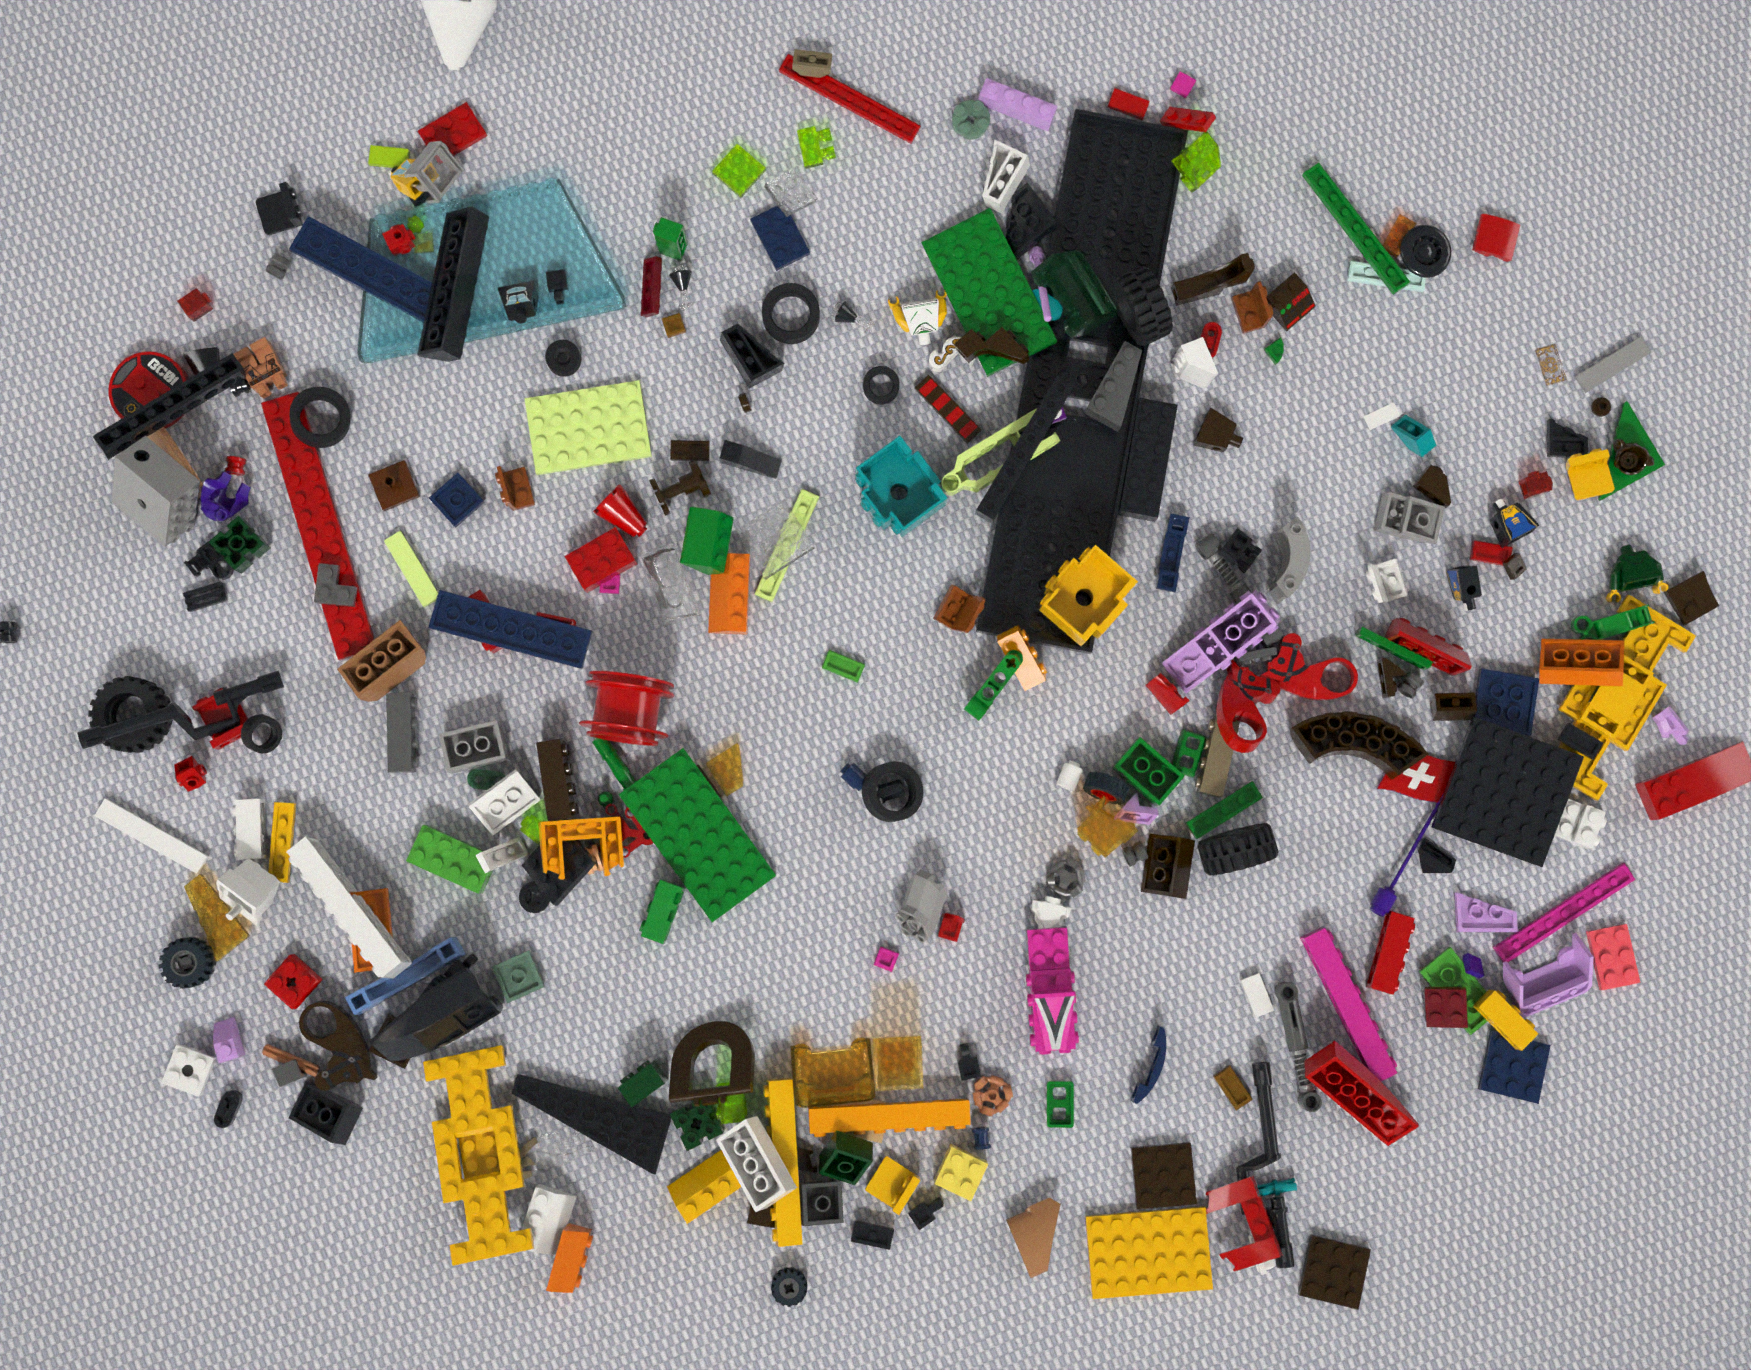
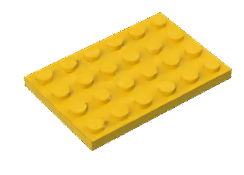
(1148, 1252)

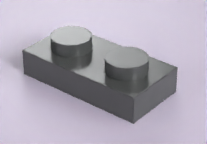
(1263, 654)

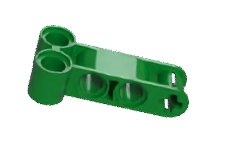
(1613, 624)
(982, 700)

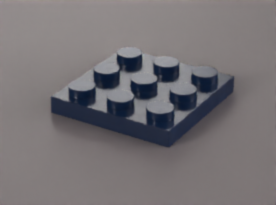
(1507, 700)
(1514, 1071)

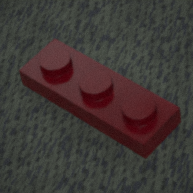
(651, 286)

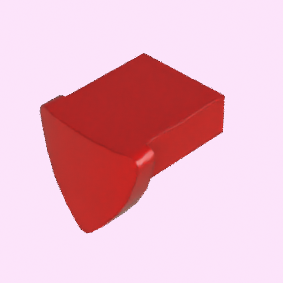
(950, 926)

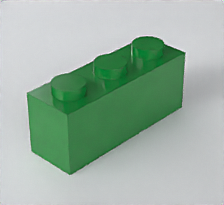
(670, 238)

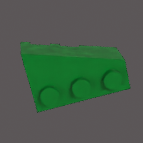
(662, 911)

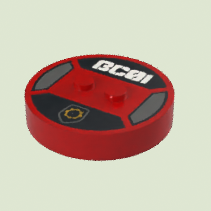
(143, 379)

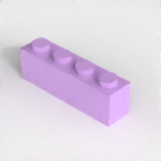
(1017, 104)

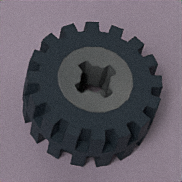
(793, 1280)

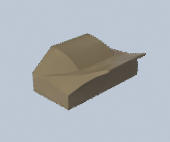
(812, 63)

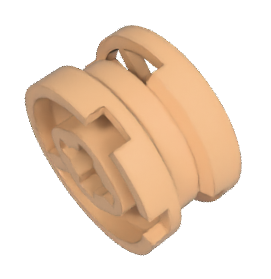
(594, 851)

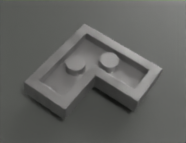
(329, 591)

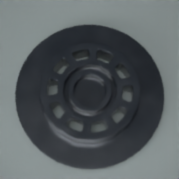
(1421, 254)

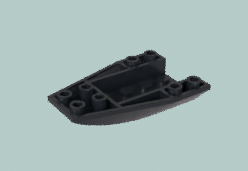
(437, 1018)

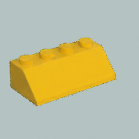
(703, 1186)

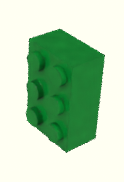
(1148, 771)

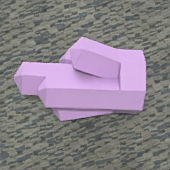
(1670, 723)

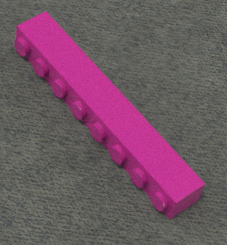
(1348, 1003)

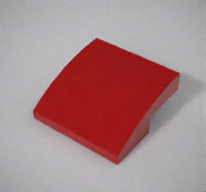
(1496, 237)

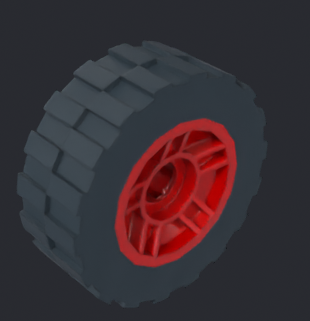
(1101, 784)

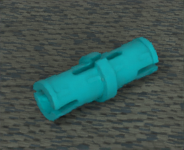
(1277, 1187)

